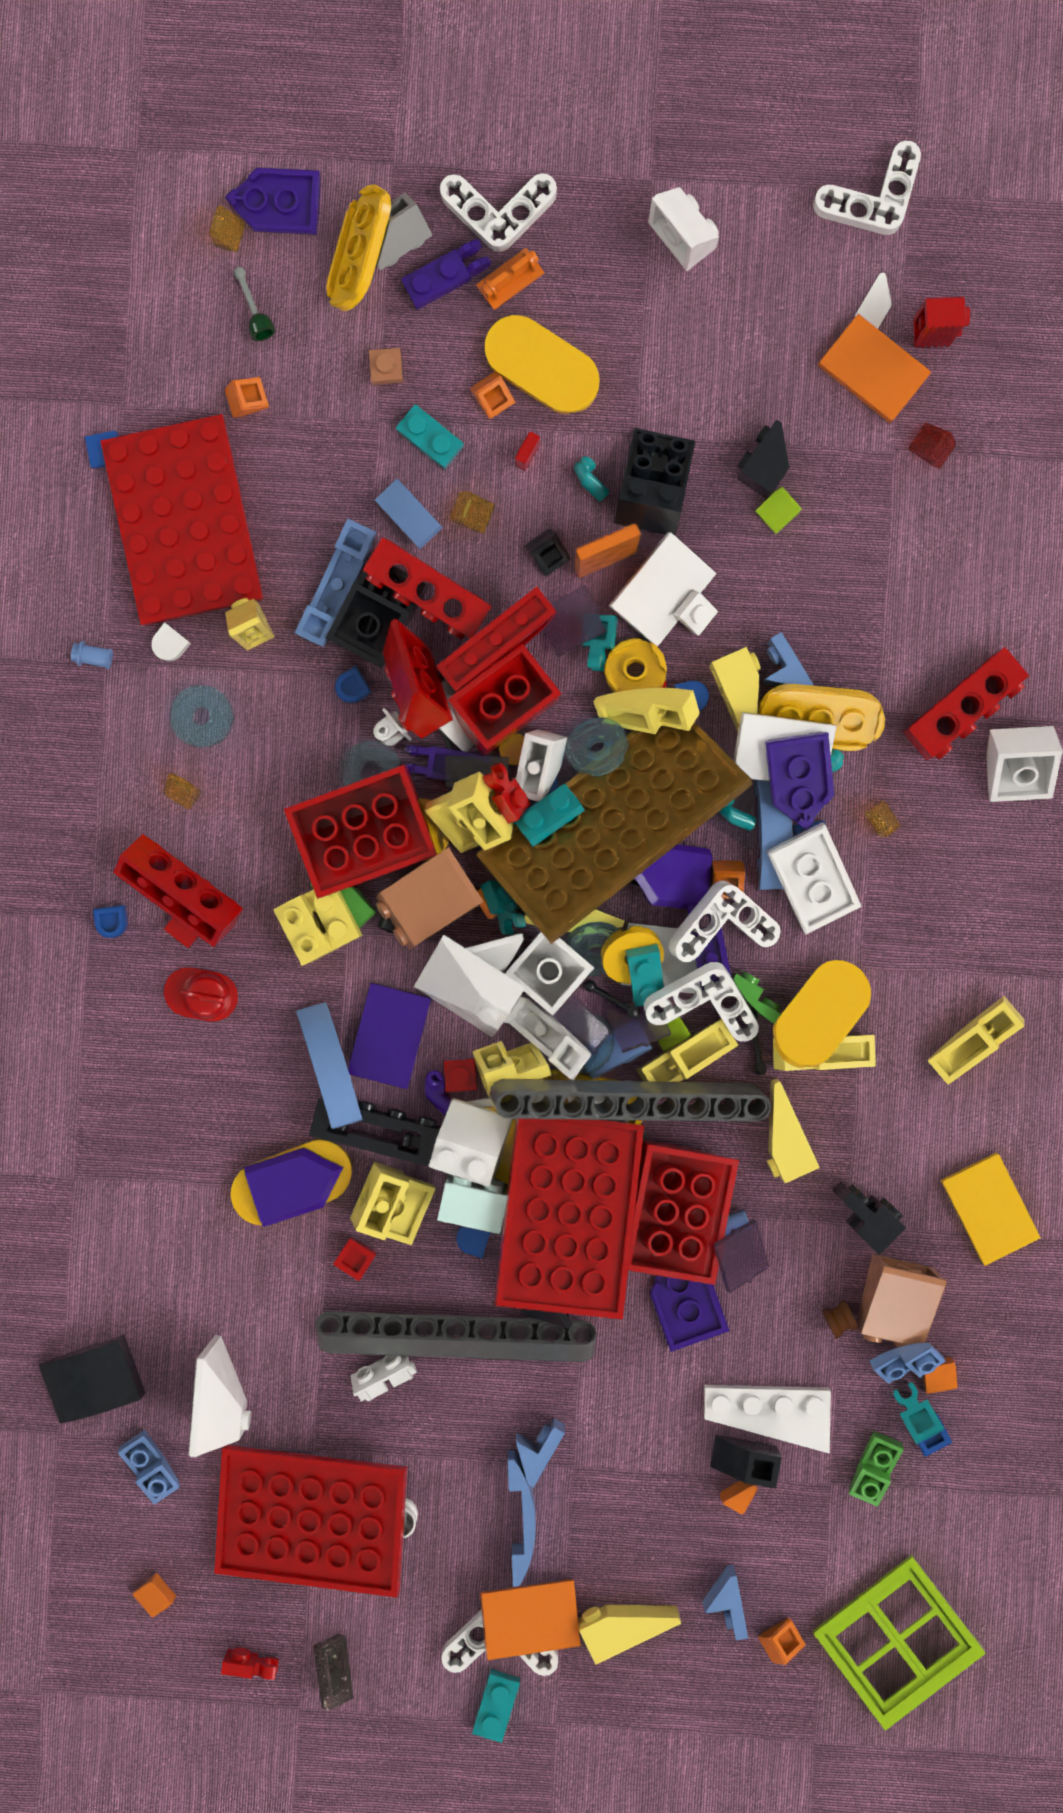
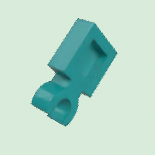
(918, 1417)

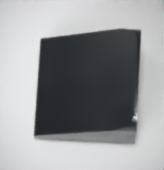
(547, 552)

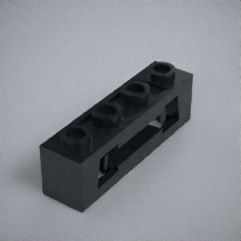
(393, 1120)

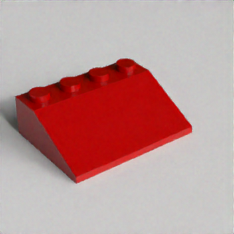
(361, 831)
(680, 1211)

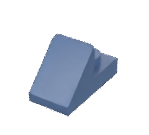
(792, 670)
(535, 1456)
(726, 1597)

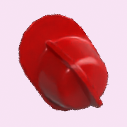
(200, 994)

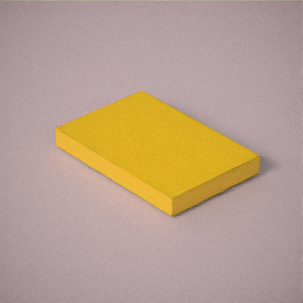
(990, 1209)

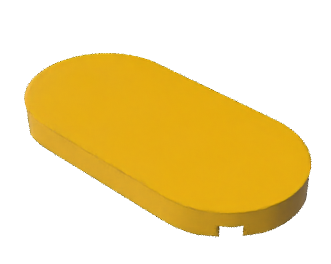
(358, 247)
(542, 364)
(853, 712)
(821, 1014)
(241, 1194)

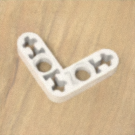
(885, 202)
(493, 219)
(720, 911)
(712, 991)
(468, 1656)

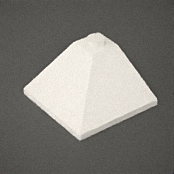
(469, 986)
(218, 1401)

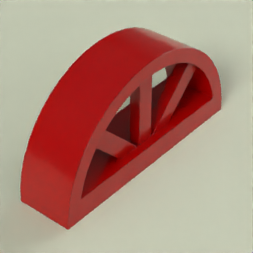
(498, 639)

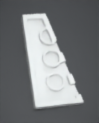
(777, 1412)

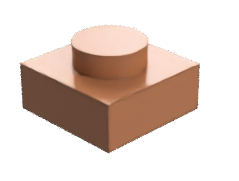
(386, 366)

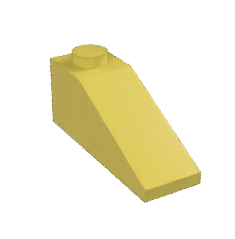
(248, 623)
(738, 682)
(786, 1140)
(621, 1627)

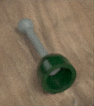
(260, 325)

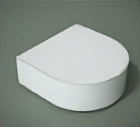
(169, 644)

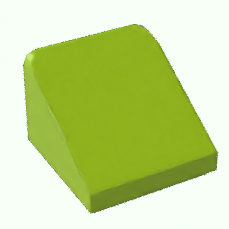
(778, 510)
(678, 1034)

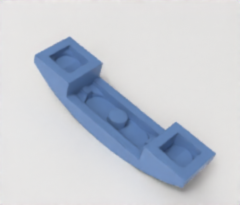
(343, 570)
(773, 829)
(329, 1065)
(522, 1552)

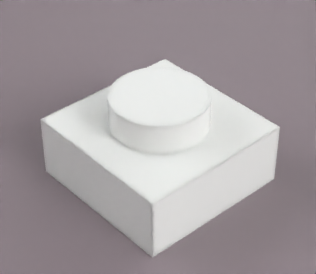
(695, 612)

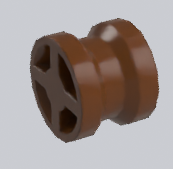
(840, 1319)

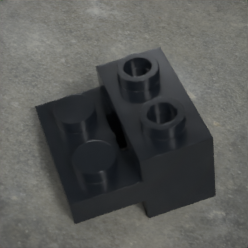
(872, 1219)

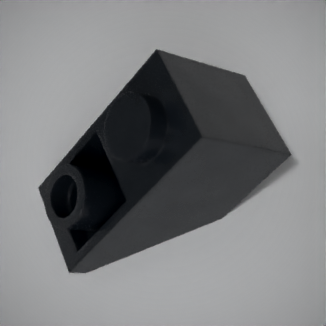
(768, 463)
(746, 1460)

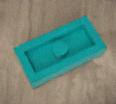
(429, 436)
(549, 815)
(644, 972)
(496, 1705)

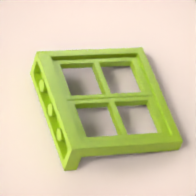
(927, 1679)

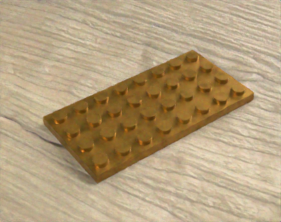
(629, 822)

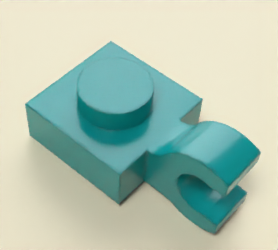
(597, 646)
(503, 906)

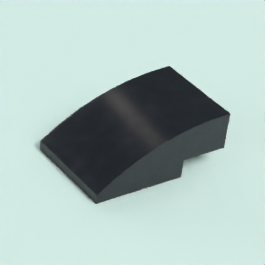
(367, 614)
(92, 1380)

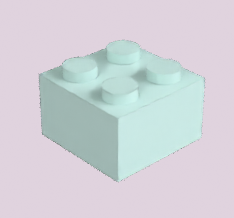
(473, 1204)

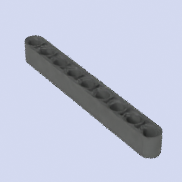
(619, 1092)
(442, 1328)

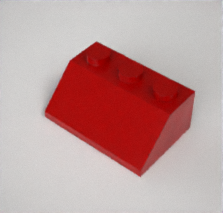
(415, 681)
(503, 700)

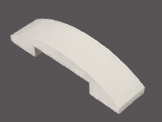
(548, 1036)

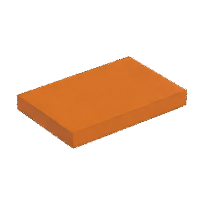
(874, 368)
(607, 550)
(530, 1619)

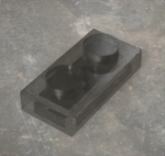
(463, 766)
(333, 1672)

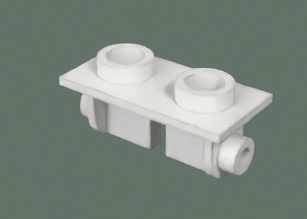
(389, 729)
(370, 1380)

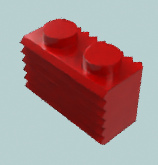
(940, 321)

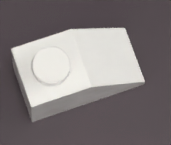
(540, 762)

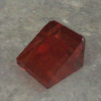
(933, 445)

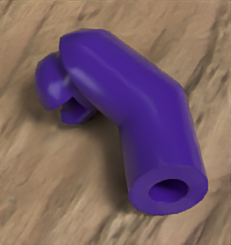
(436, 1092)

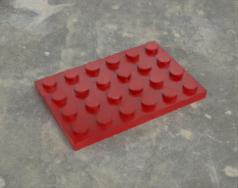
(182, 519)
(569, 1216)
(311, 1520)

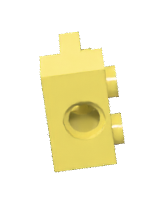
(470, 815)
(317, 925)
(519, 1063)
(391, 1204)

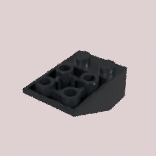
(654, 481)

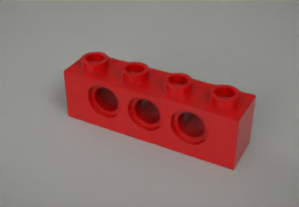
(473, 607)
(1002, 669)
(178, 890)

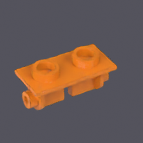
(510, 278)

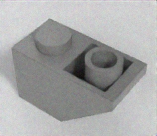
(403, 232)

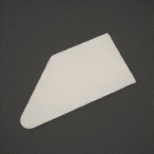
(876, 302)

